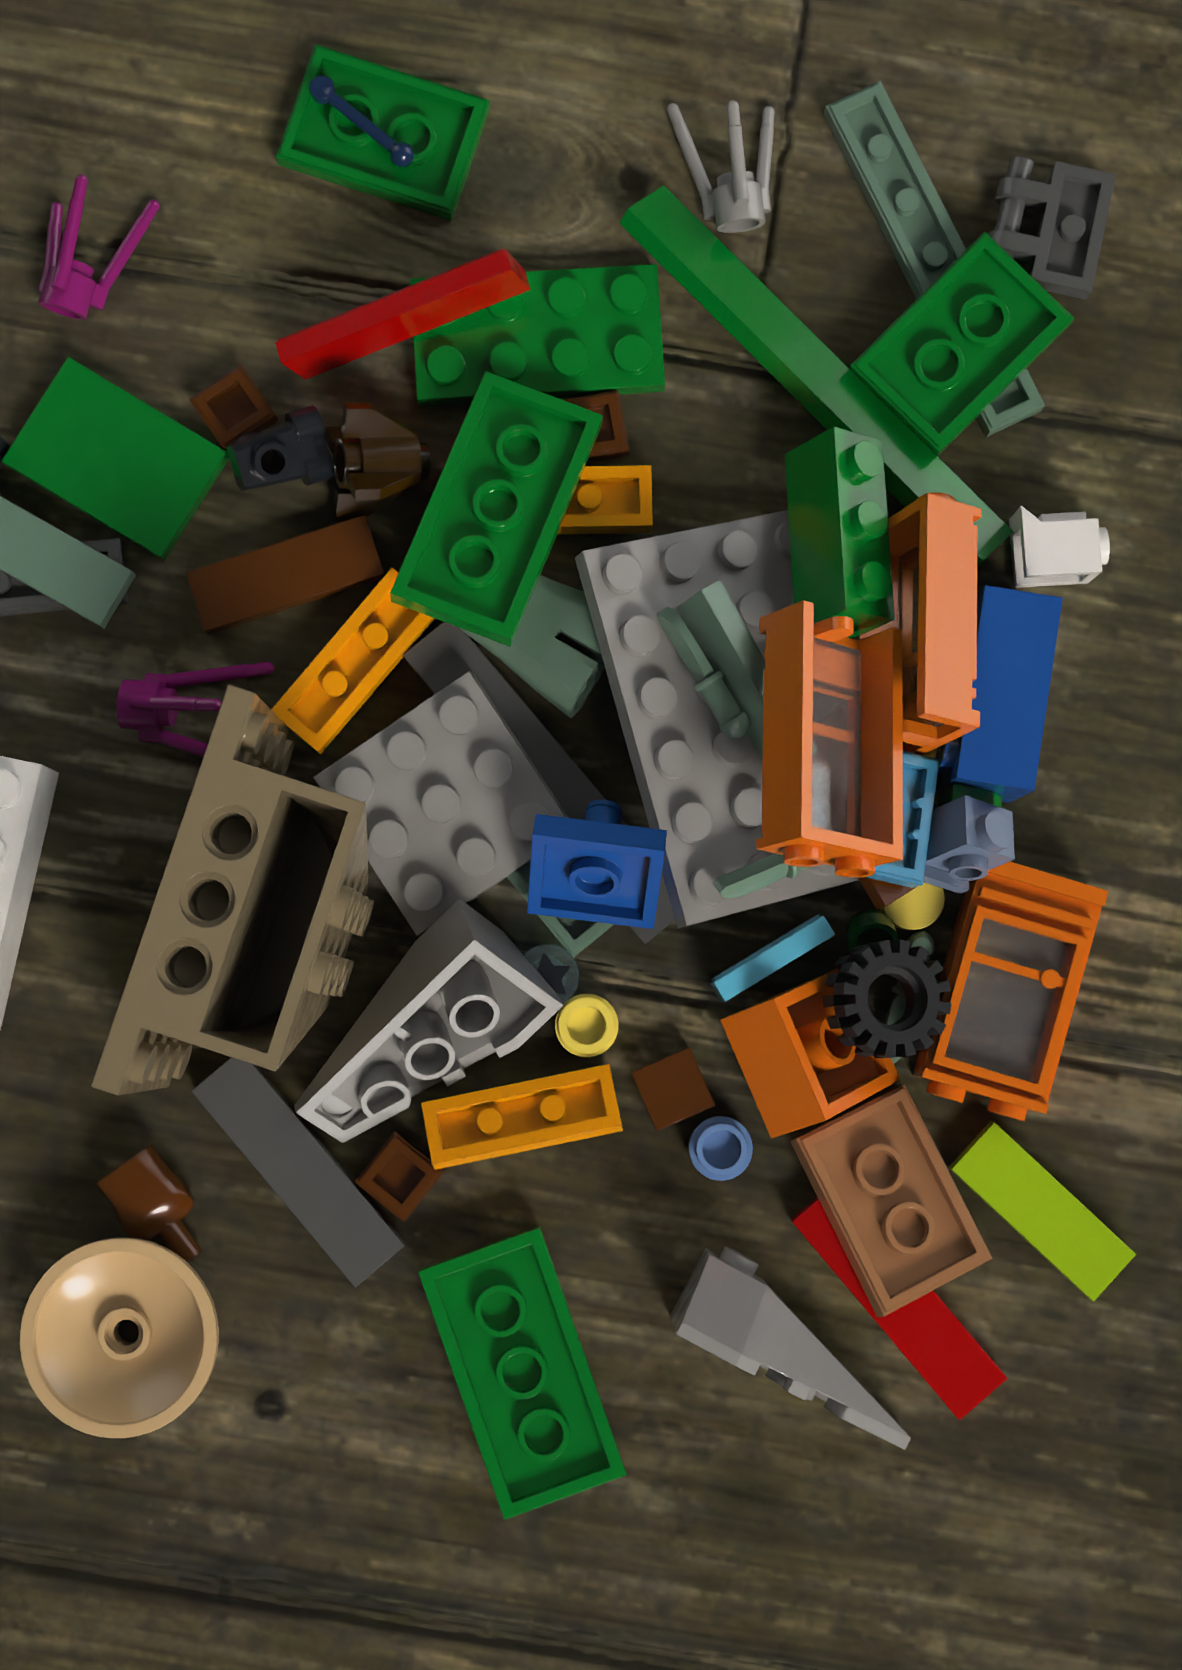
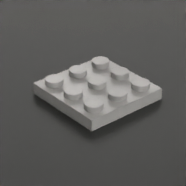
(444, 801)

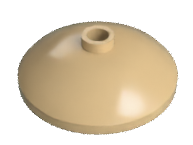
(84, 1365)

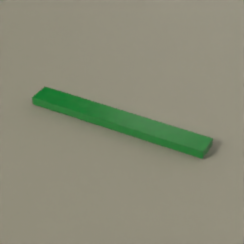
(796, 354)

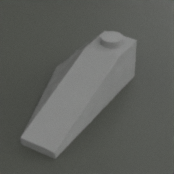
(439, 1011)
(751, 1327)

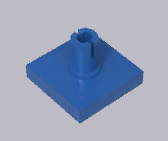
(596, 868)

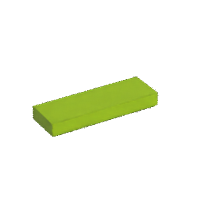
(1042, 1211)

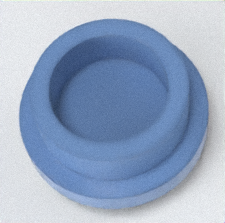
(720, 1148)

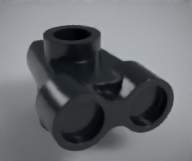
(296, 452)

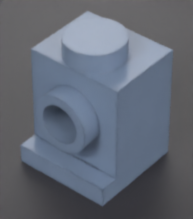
(967, 842)

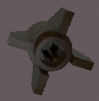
(373, 460)

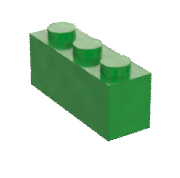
(840, 528)

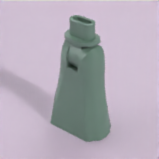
(554, 646)

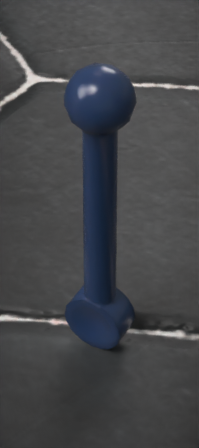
(323, 92)

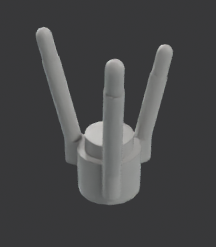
(738, 200)

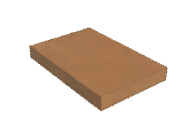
(891, 1200)

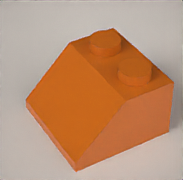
(797, 1062)

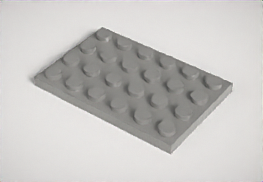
(685, 767)

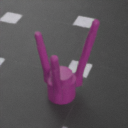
(68, 283)
(152, 703)

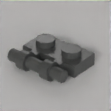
(1069, 227)

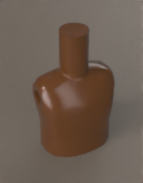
(151, 1201)

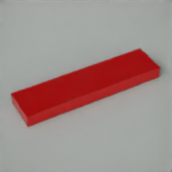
(403, 314)
(921, 1330)

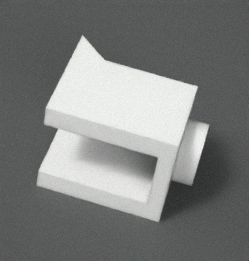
(1056, 548)

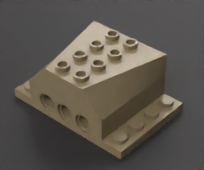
(246, 913)

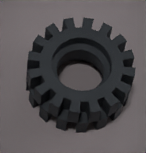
(921, 995)

